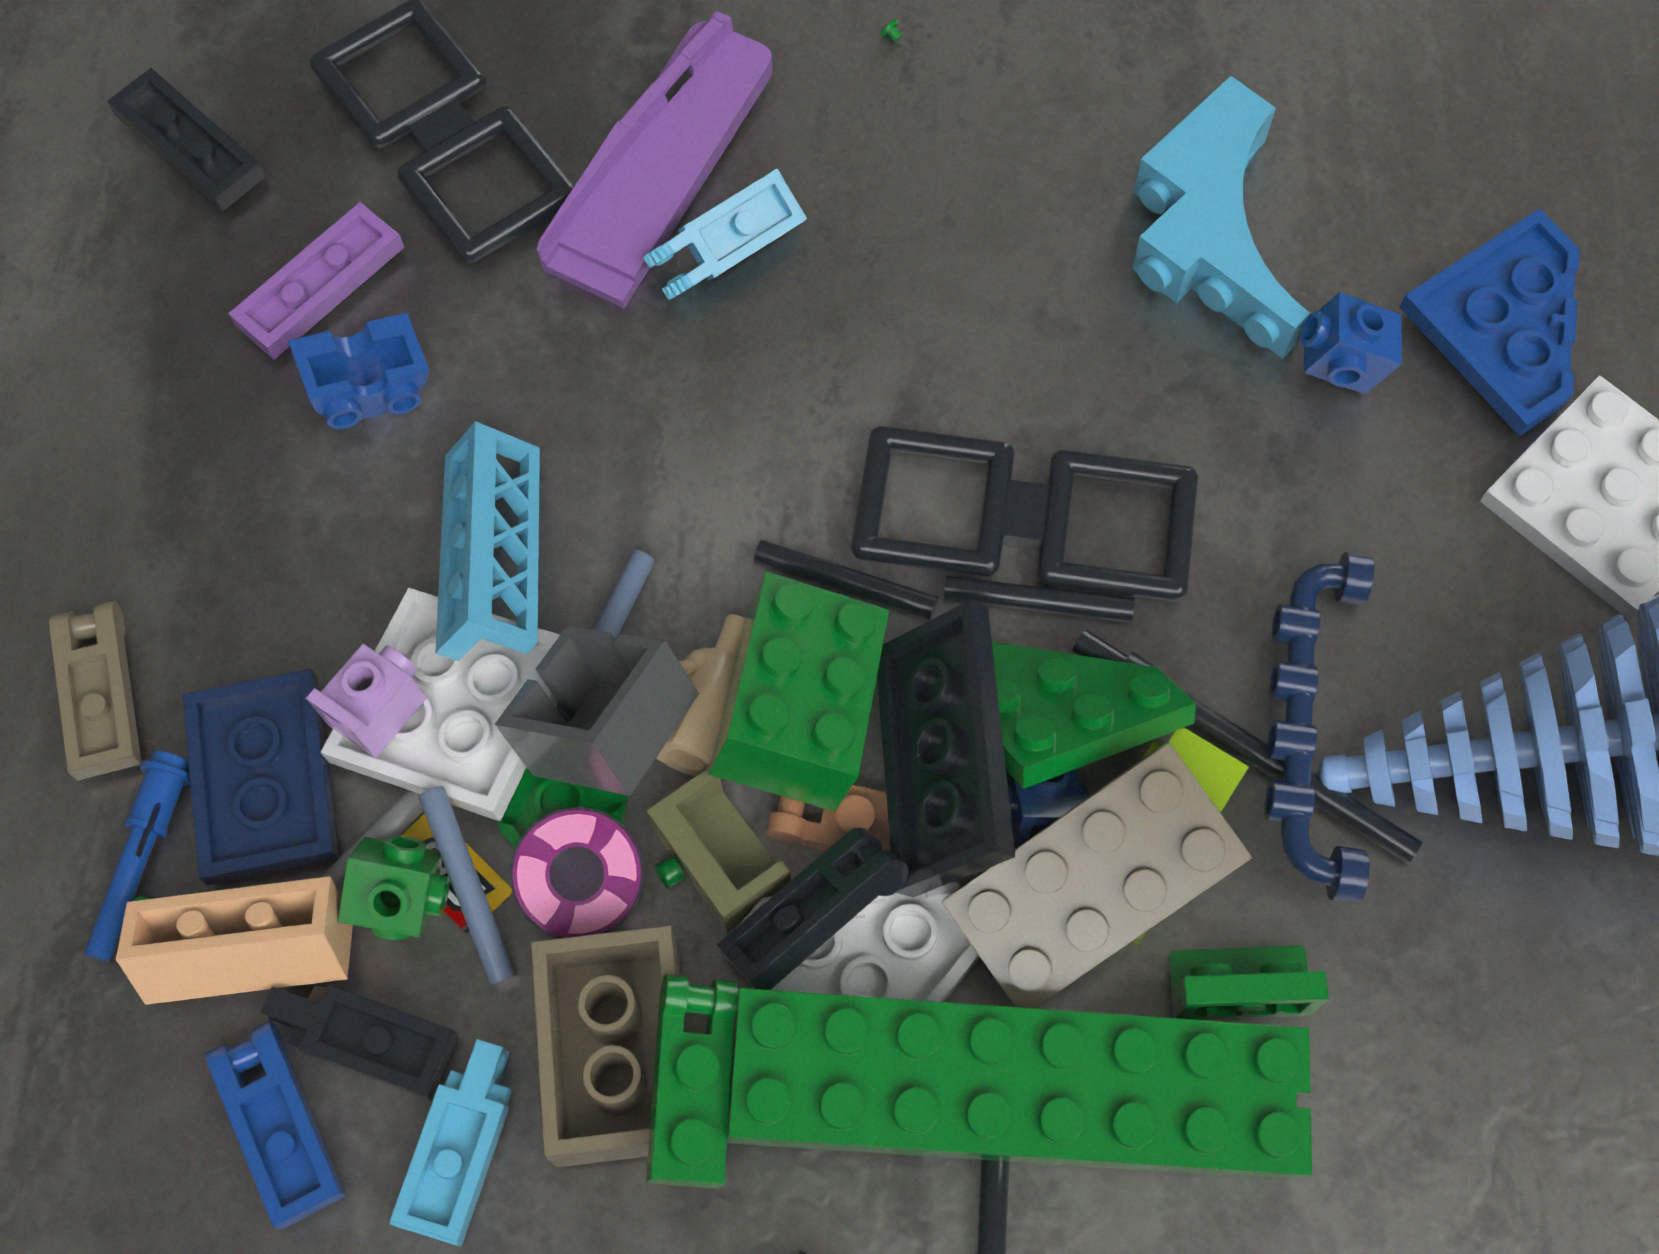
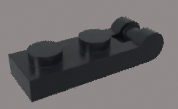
(813, 908)

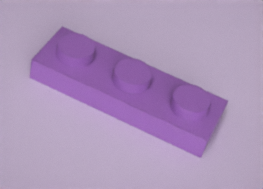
(316, 280)

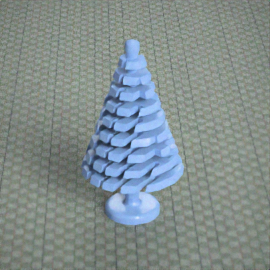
(1586, 740)

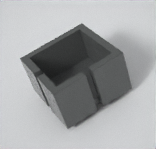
(620, 703)

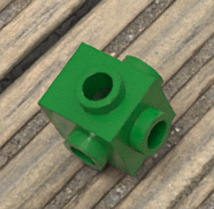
(393, 887)

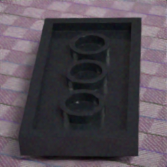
(944, 750)

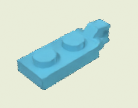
(455, 1149)

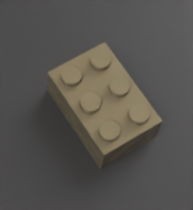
(599, 1040)

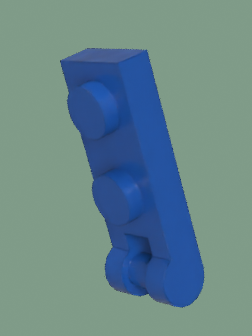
(275, 1127)

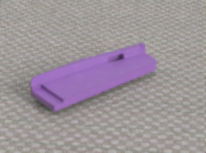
(655, 162)

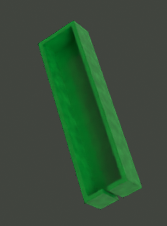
(1019, 1085)

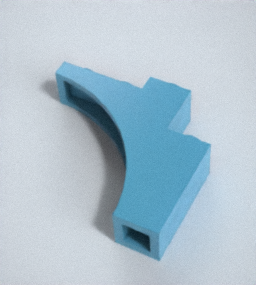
(1203, 227)

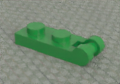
(691, 1085)

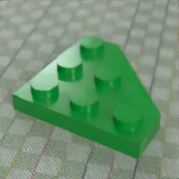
(1078, 709)

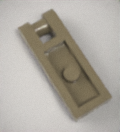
(94, 691)

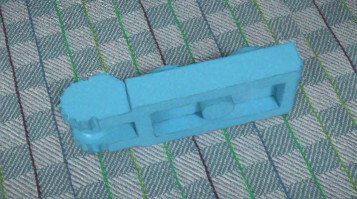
(731, 231)

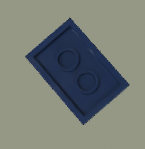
(258, 778)

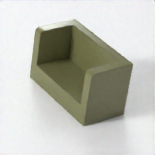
(717, 849)

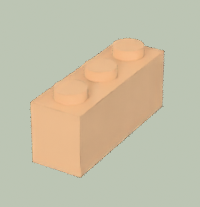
(234, 940)

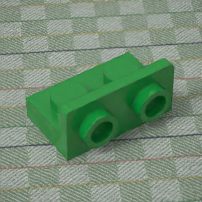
(1244, 983)

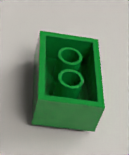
(800, 692)

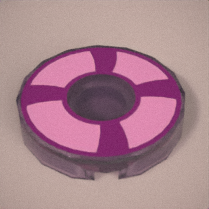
(577, 872)

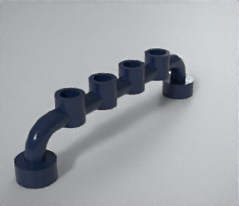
(1295, 738)

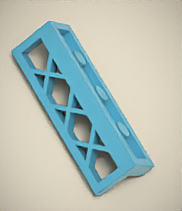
(471, 533)

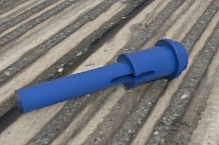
(150, 811)

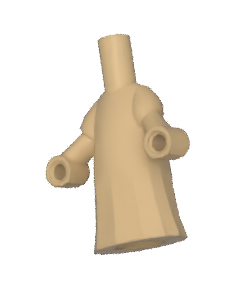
(710, 671)

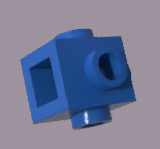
(1352, 343)

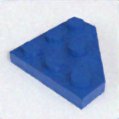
(1508, 319)

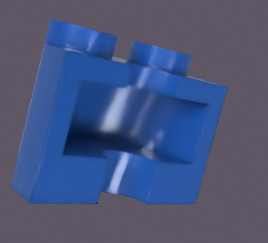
(362, 373)

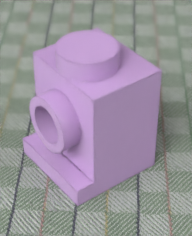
(370, 698)

